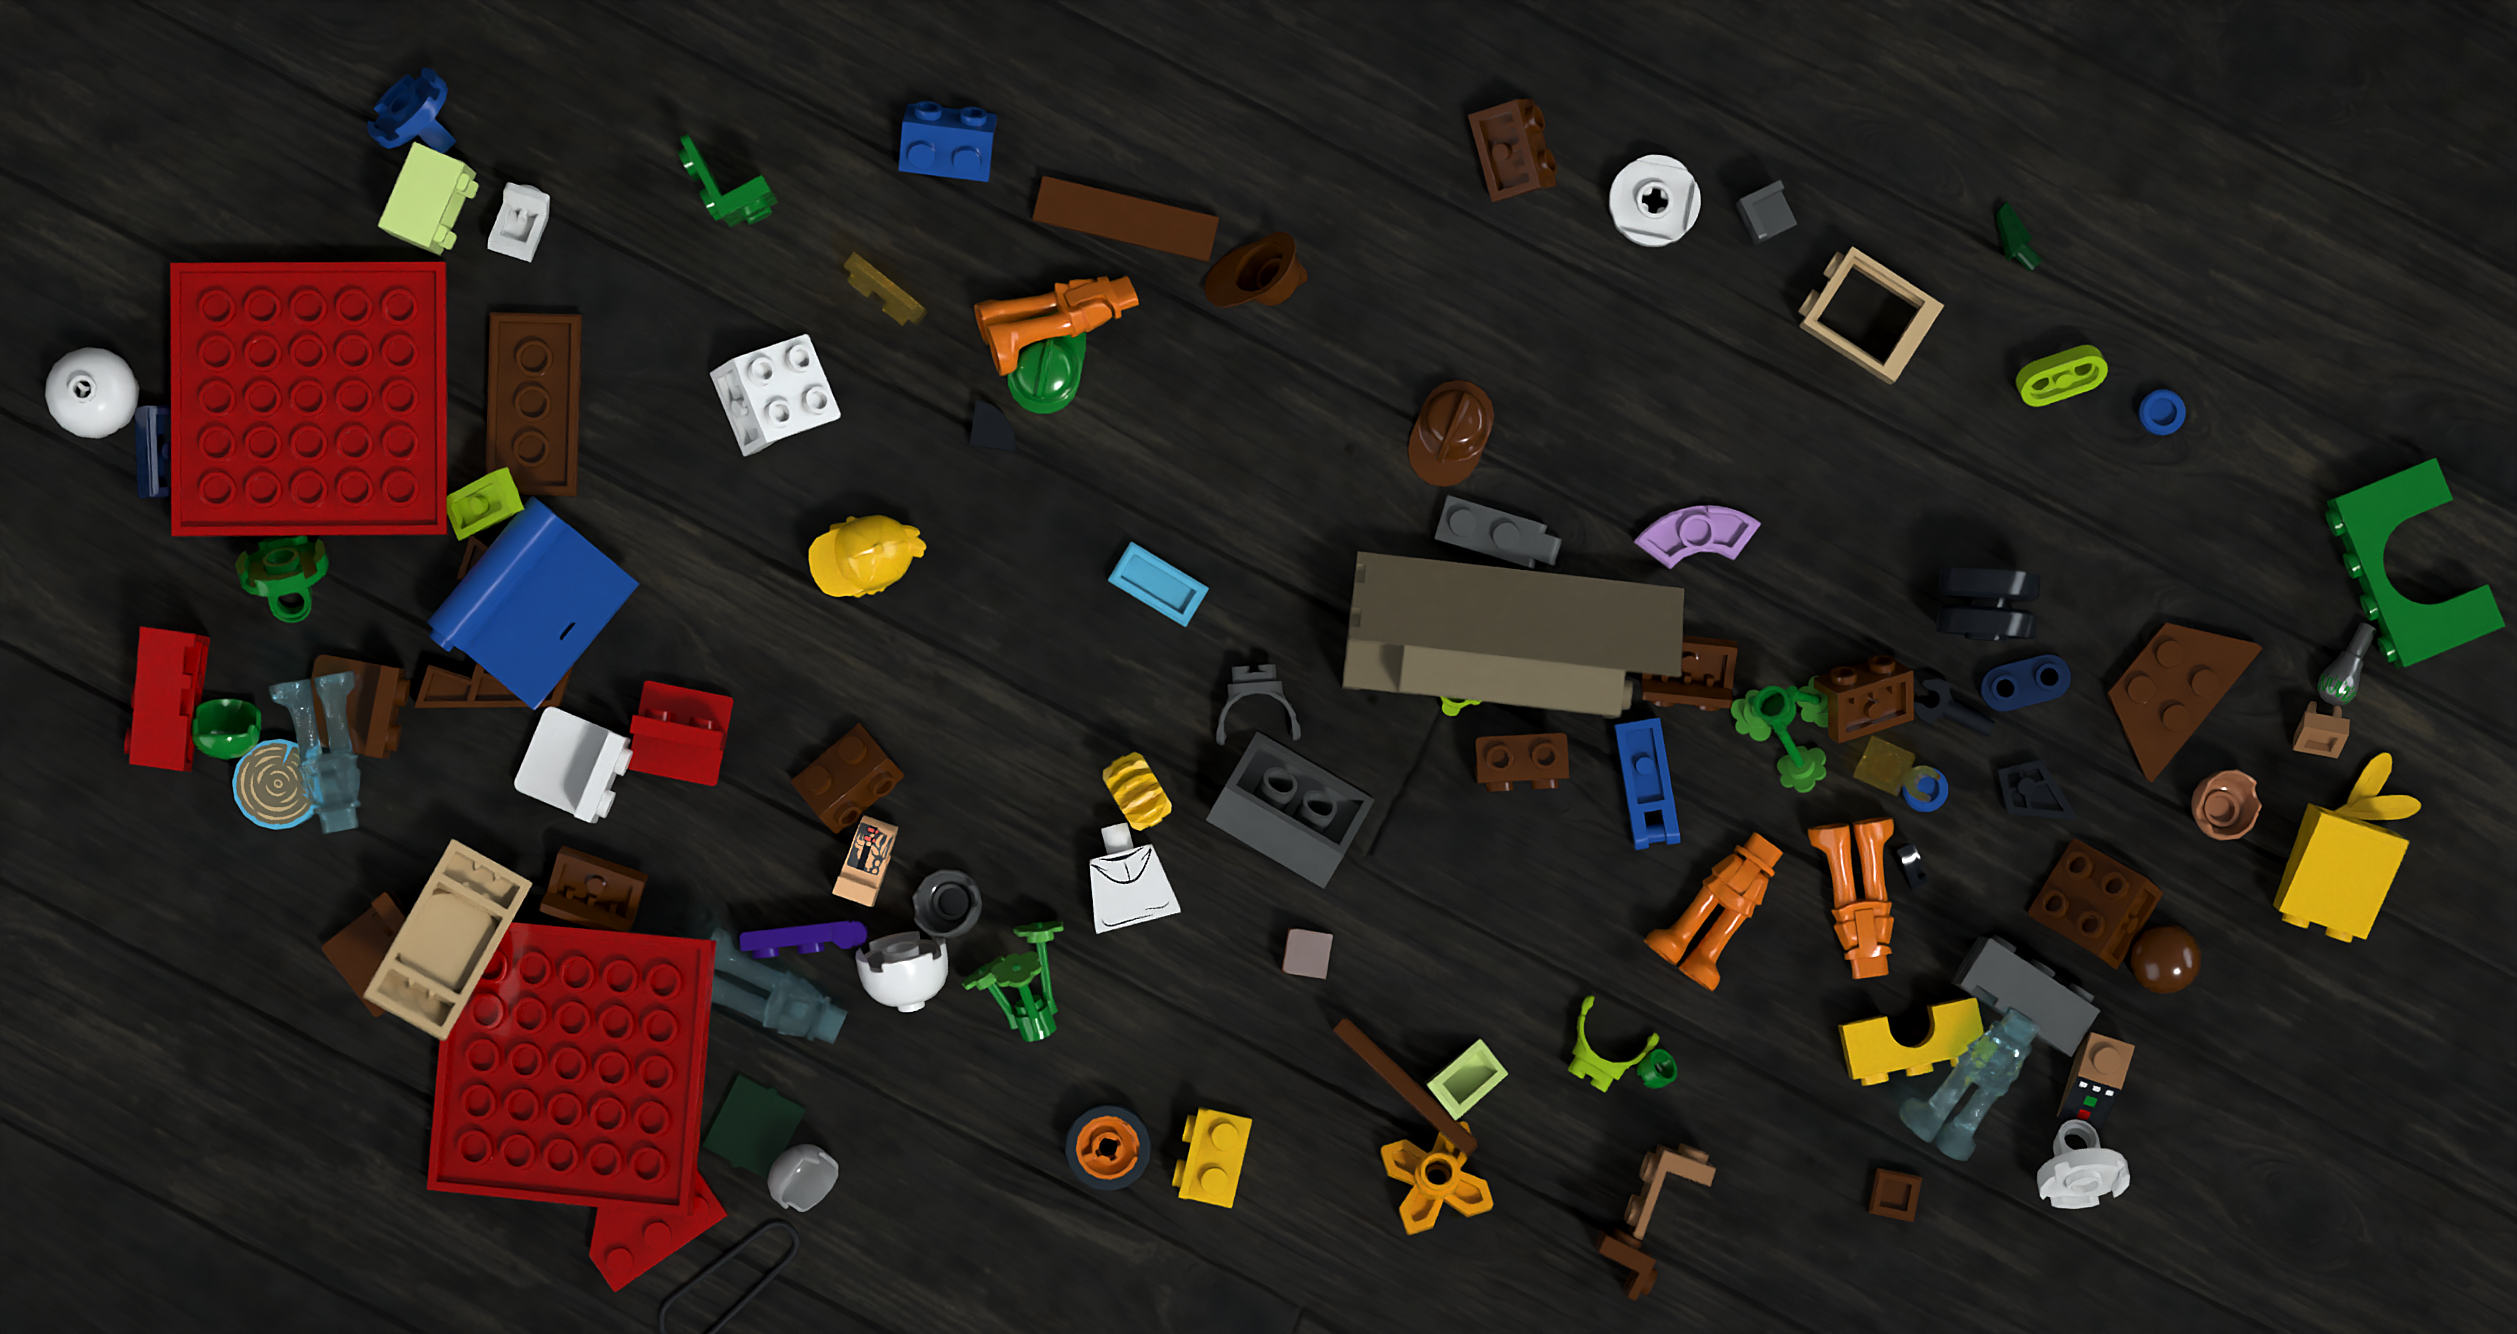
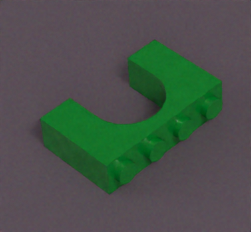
(2365, 523)

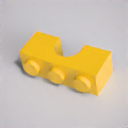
(1873, 1051)

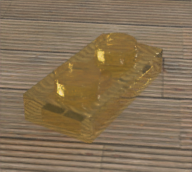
(898, 303)

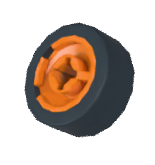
(1103, 1170)

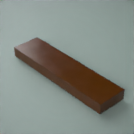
(1125, 219)
(1406, 1087)

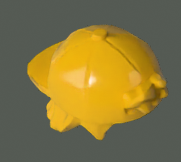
(863, 555)

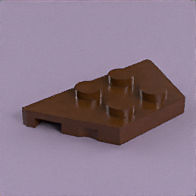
(2174, 689)

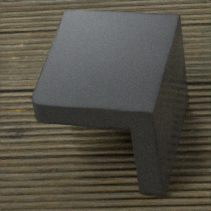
(1766, 212)

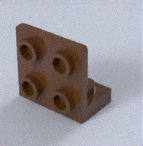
(2095, 902)
(365, 943)

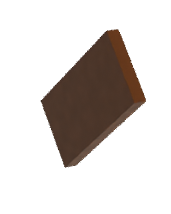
(535, 401)

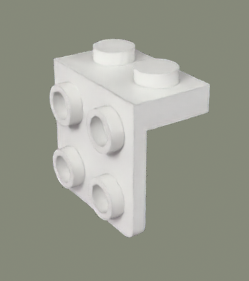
(573, 764)

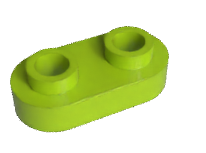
(2061, 375)

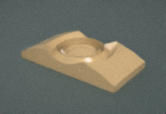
(448, 940)

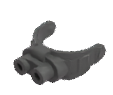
(1258, 682)

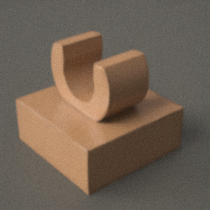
(2321, 733)

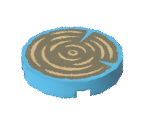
(270, 786)

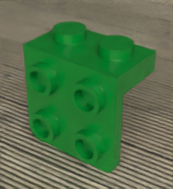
(746, 202)

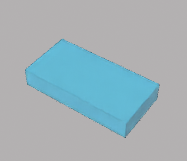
(1158, 584)

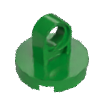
(283, 568)

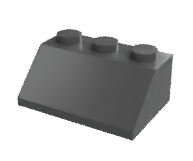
(1290, 810)

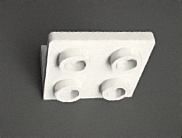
(774, 393)

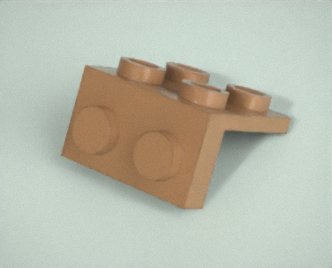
(1684, 1162)

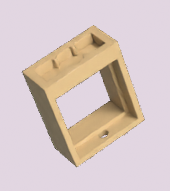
(1926, 313)

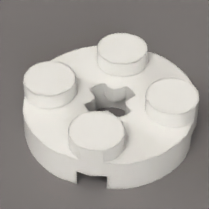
(1676, 187)

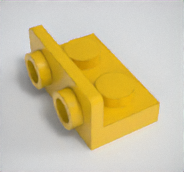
(1213, 1157)

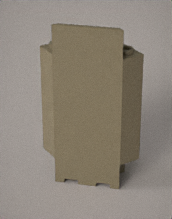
(1507, 634)

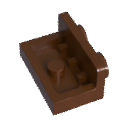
(1704, 678)
(1521, 758)
(847, 779)
(593, 892)
(1625, 1250)

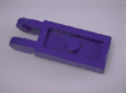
(806, 937)

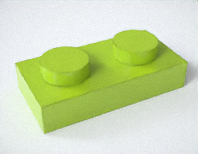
(483, 503)

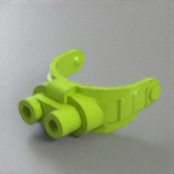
(1600, 1069)

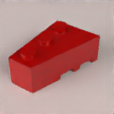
(166, 698)

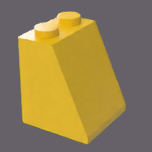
(2338, 873)

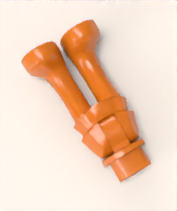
(1073, 309)
(1737, 886)
(1866, 922)

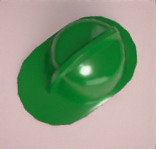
(1048, 373)

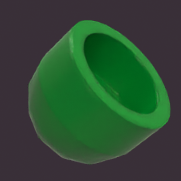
(1665, 1065)

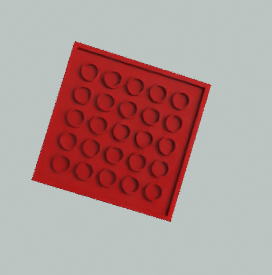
(309, 399)
(578, 1071)

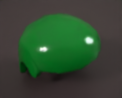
(226, 728)

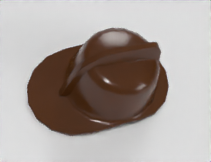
(1257, 272)
(1450, 433)

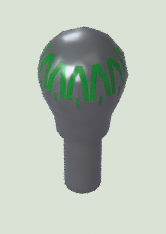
(2341, 678)

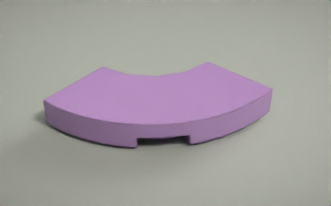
(1697, 530)

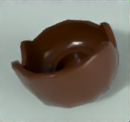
(2165, 959)

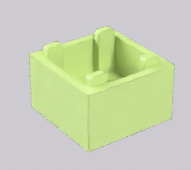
(428, 199)

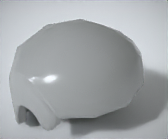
(802, 1176)

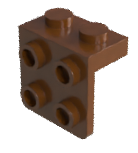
(370, 706)

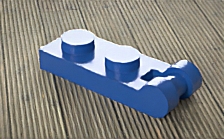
(1647, 781)

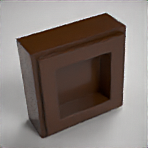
(1894, 1194)

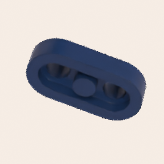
(2025, 682)

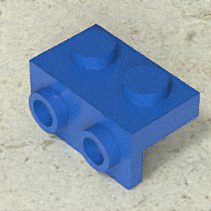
(947, 141)

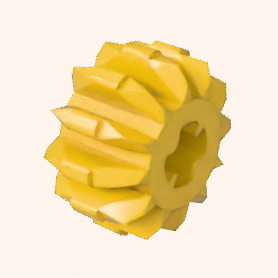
(1137, 791)

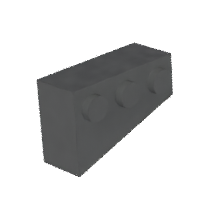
(2008, 982)

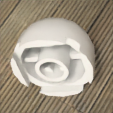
(111, 397)
(903, 969)

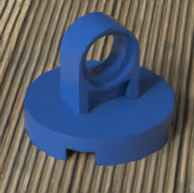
(410, 111)

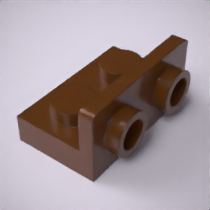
(1513, 149)
(1867, 697)

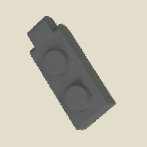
(1496, 533)

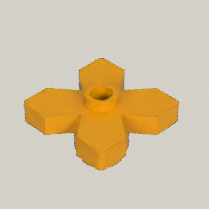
(1422, 1205)

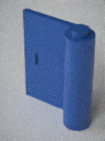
(526, 597)

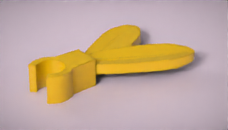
(2363, 801)

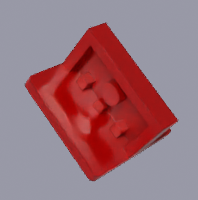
(680, 733)

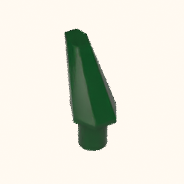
(2016, 238)

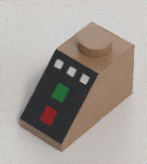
(2095, 1079)

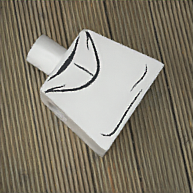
(1128, 883)

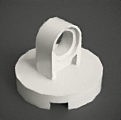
(2081, 1175)

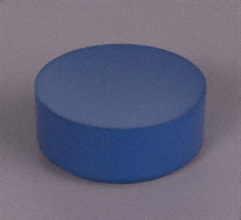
(2161, 412)
(1935, 789)

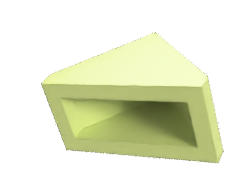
(1466, 1079)

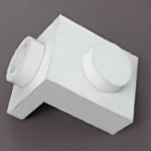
(520, 221)

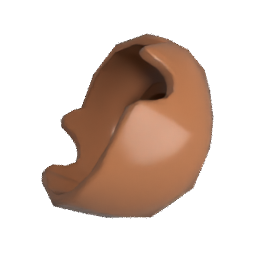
(2226, 804)

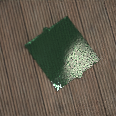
(754, 1126)

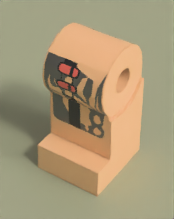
(866, 861)

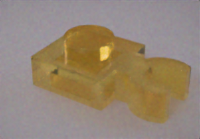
(1890, 768)

